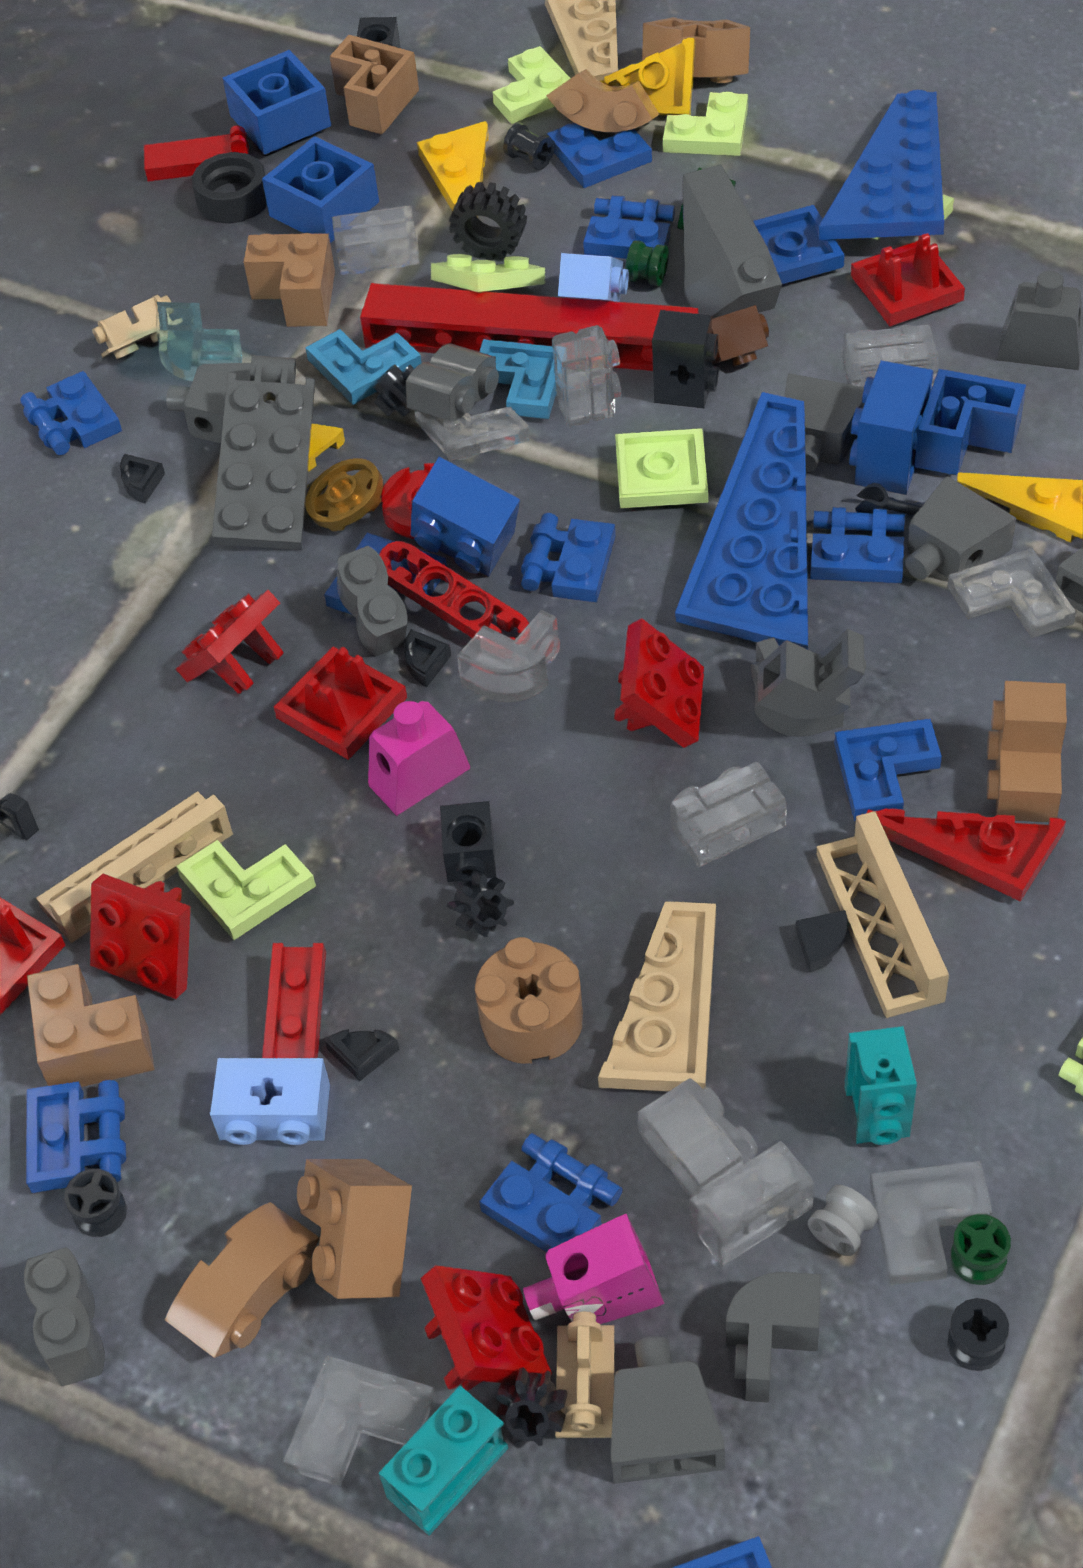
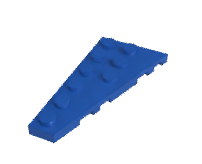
(896, 178)
(755, 551)

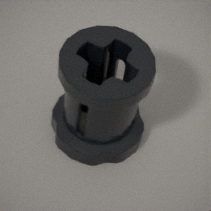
(528, 146)

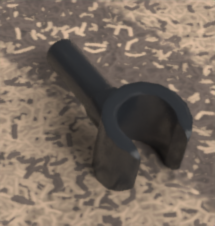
(877, 498)

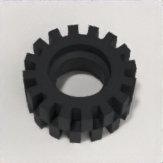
(496, 206)

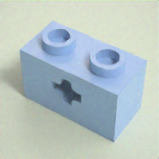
(592, 277)
(270, 1100)

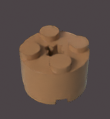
(529, 1001)

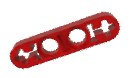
(457, 595)

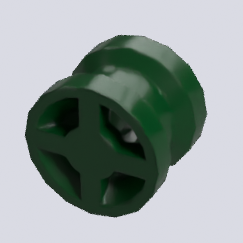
(647, 262)
(980, 1235)

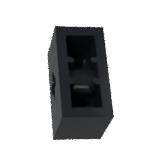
(683, 359)

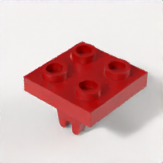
(907, 281)
(230, 628)
(660, 685)
(340, 702)
(140, 934)
(24, 950)
(482, 1326)

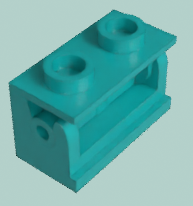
(881, 1084)
(443, 1460)

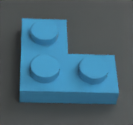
(354, 370)
(529, 372)

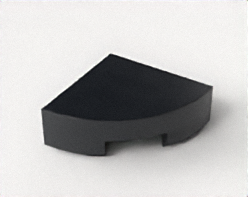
(140, 476)
(425, 656)
(17, 816)
(821, 938)
(361, 1050)

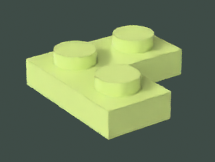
(536, 77)
(715, 134)
(485, 275)
(245, 897)

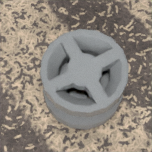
(843, 1220)

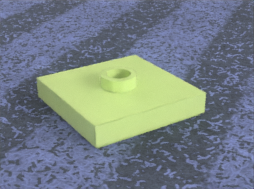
(661, 468)

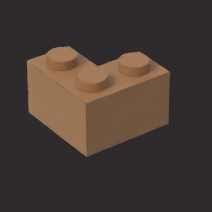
(374, 81)
(296, 271)
(1027, 750)
(85, 1038)
(361, 1224)

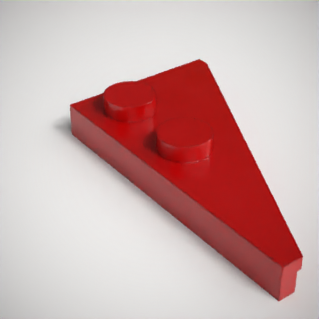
(980, 847)

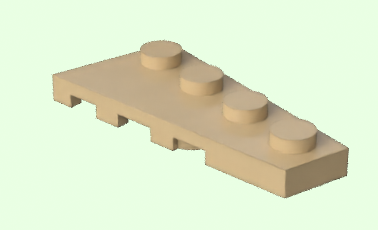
(587, 34)
(669, 1006)

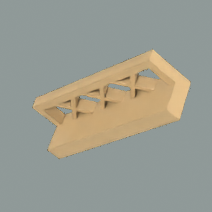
(139, 859)
(901, 911)

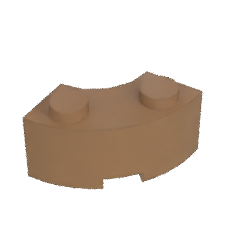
(719, 45)
(601, 105)
(226, 1301)

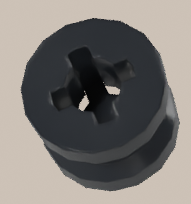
(89, 1190)
(973, 1347)

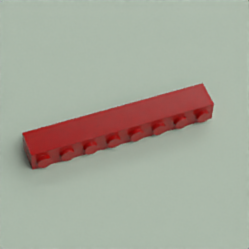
(466, 317)

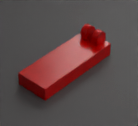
(182, 157)
(294, 1001)

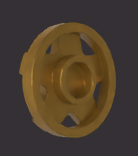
(346, 496)

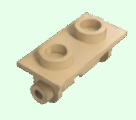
(122, 334)
(587, 1374)

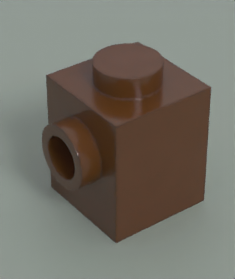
(740, 335)

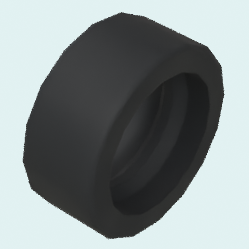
(227, 169)

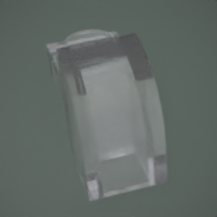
(508, 667)

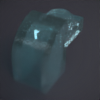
(185, 343)

